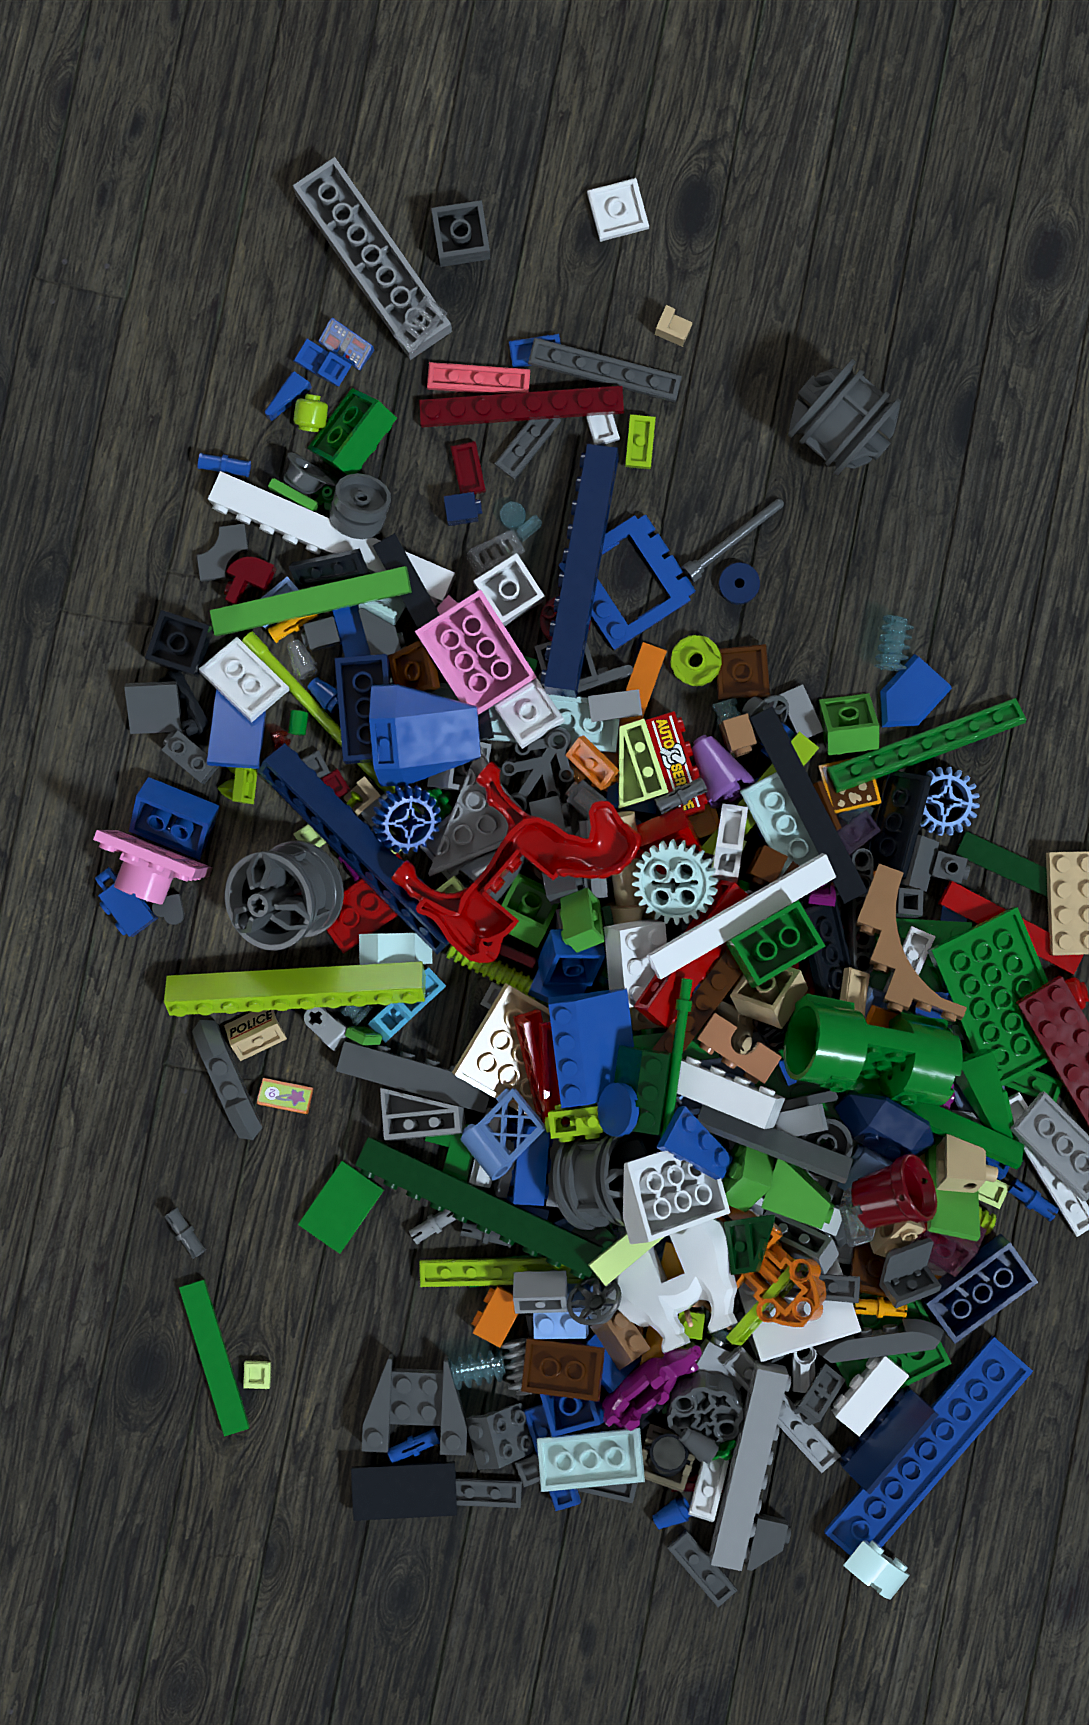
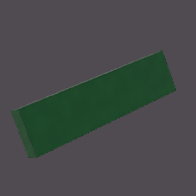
(1003, 863)

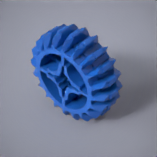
(425, 822)

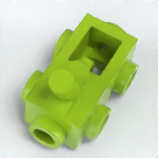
(582, 1122)

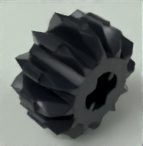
(771, 1035)

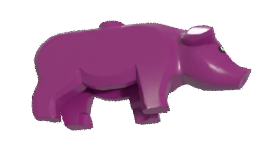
(648, 1386)

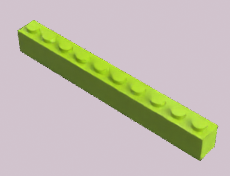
(295, 988)

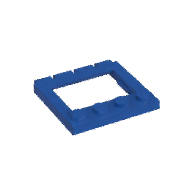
(604, 610)

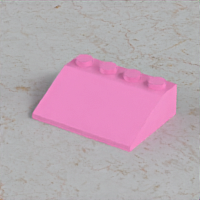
(476, 653)

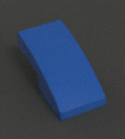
(322, 363)

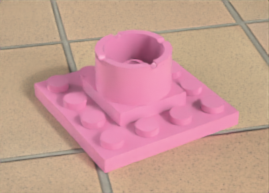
(147, 867)

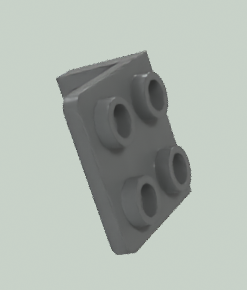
(907, 1274)
(499, 1437)

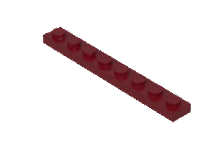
(521, 406)

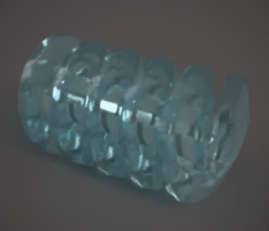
(894, 643)
(478, 1369)

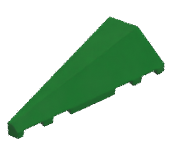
(984, 1090)

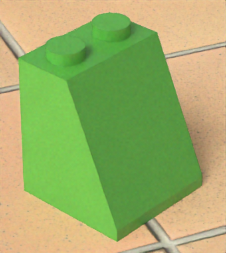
(798, 1196)

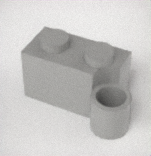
(712, 1355)

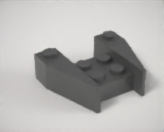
(416, 1399)

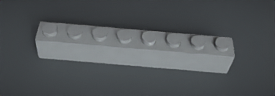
(748, 1465)

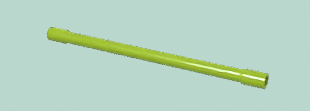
(255, 644)

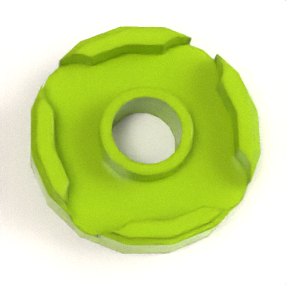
(696, 675)

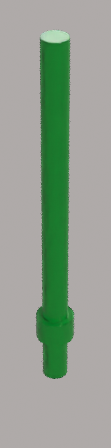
(683, 1006)

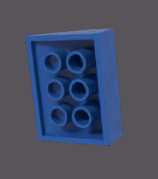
(587, 1042)

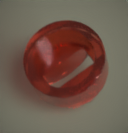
(278, 738)

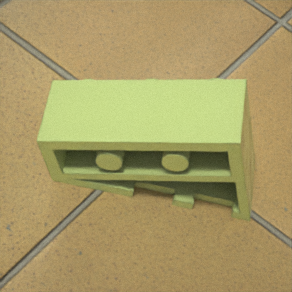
(639, 768)

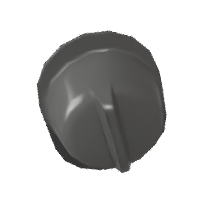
(307, 477)

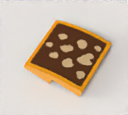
(853, 798)

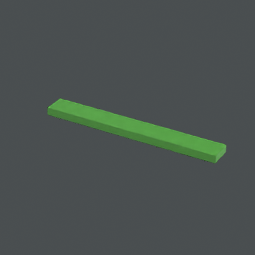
(310, 601)

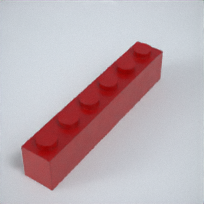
(660, 995)

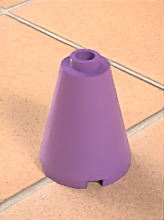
(719, 771)

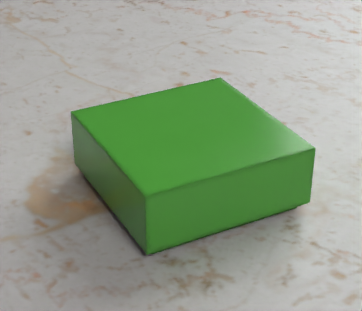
(363, 1035)

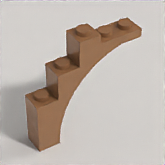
(879, 917)

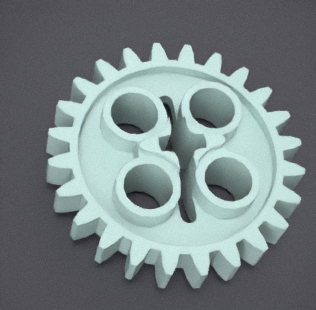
(677, 905)

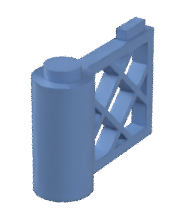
(485, 1144)

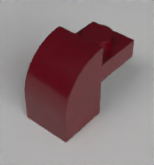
(248, 571)

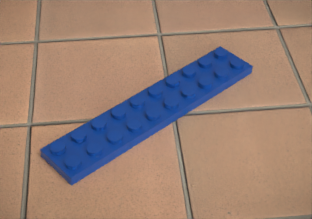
(962, 1415)

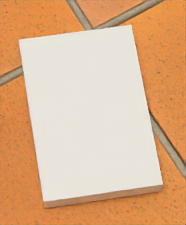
(244, 679)

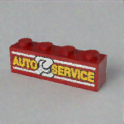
(674, 757)

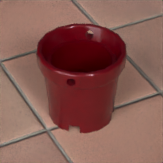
(896, 1194)

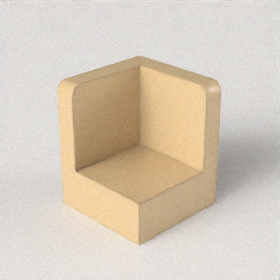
(673, 327)
(367, 792)

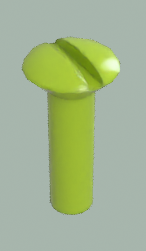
(355, 797)

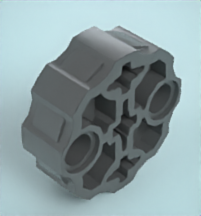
(709, 1413)

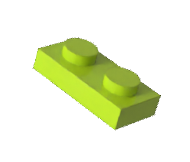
(640, 441)

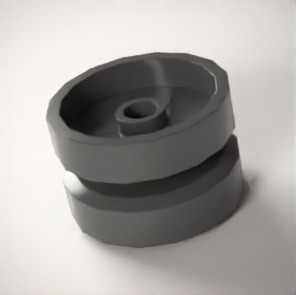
(359, 506)

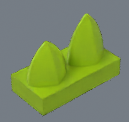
(242, 787)

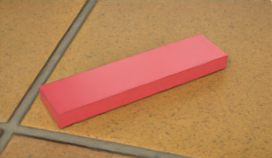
(477, 379)

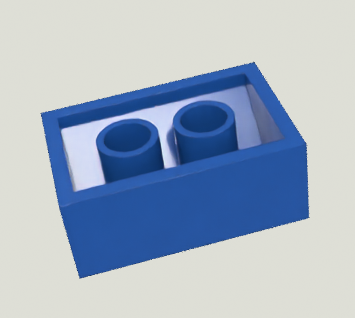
(173, 818)
(530, 1169)

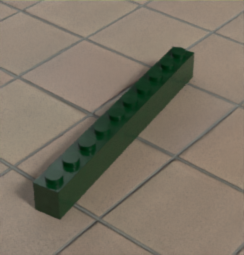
(478, 1206)

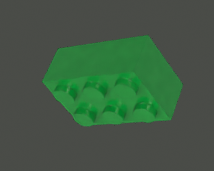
(775, 944)

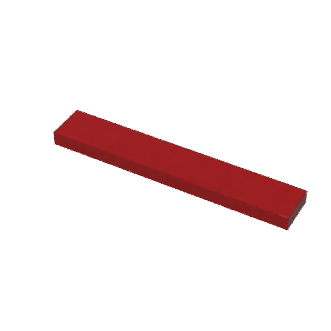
(980, 909)

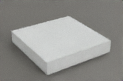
(618, 209)
(529, 713)

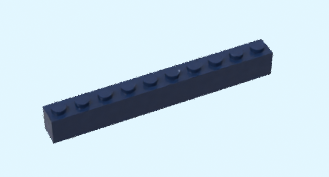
(581, 571)
(347, 836)

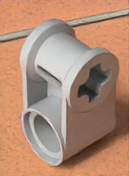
(330, 1030)

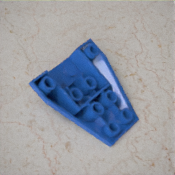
(419, 734)

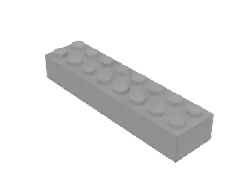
(366, 250)

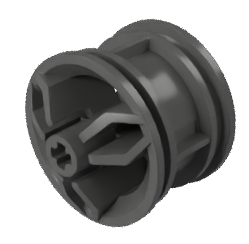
(844, 418)
(262, 886)
(591, 1177)

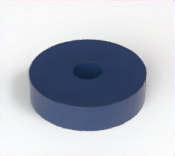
(747, 575)

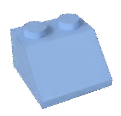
(560, 1324)

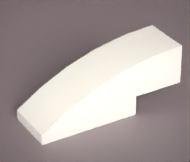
(730, 842)

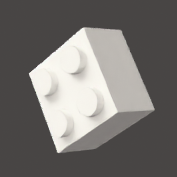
(510, 589)

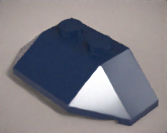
(884, 1125)

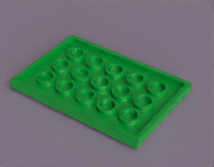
(988, 973)

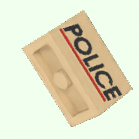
(254, 1033)

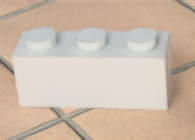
(869, 1393)

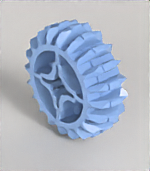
(942, 813)

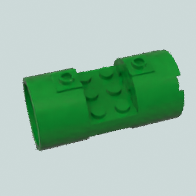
(834, 1045)

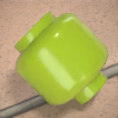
(310, 413)

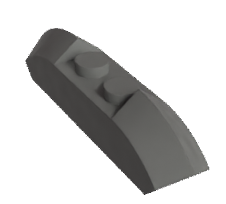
(226, 1079)
(890, 1340)

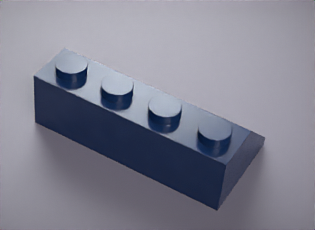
(887, 1438)

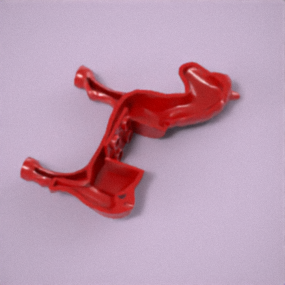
(473, 915)

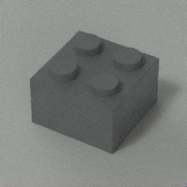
(461, 233)

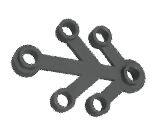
(541, 765)

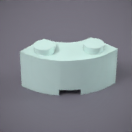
(393, 948)
(877, 1569)

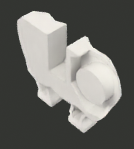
(655, 1301)

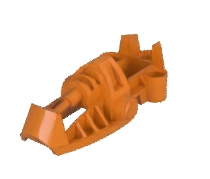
(812, 1288)

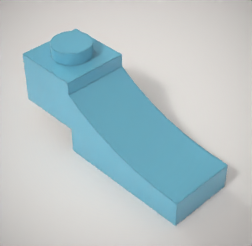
(396, 1015)

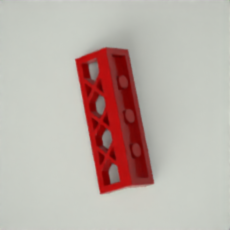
(528, 1034)

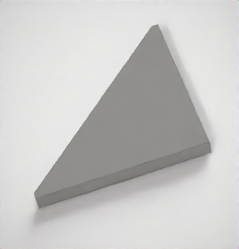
(473, 825)

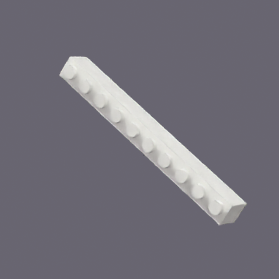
(312, 529)

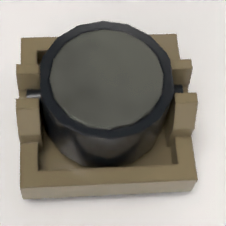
(666, 1458)

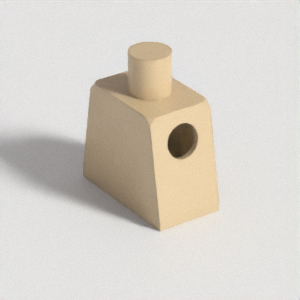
(961, 1166)

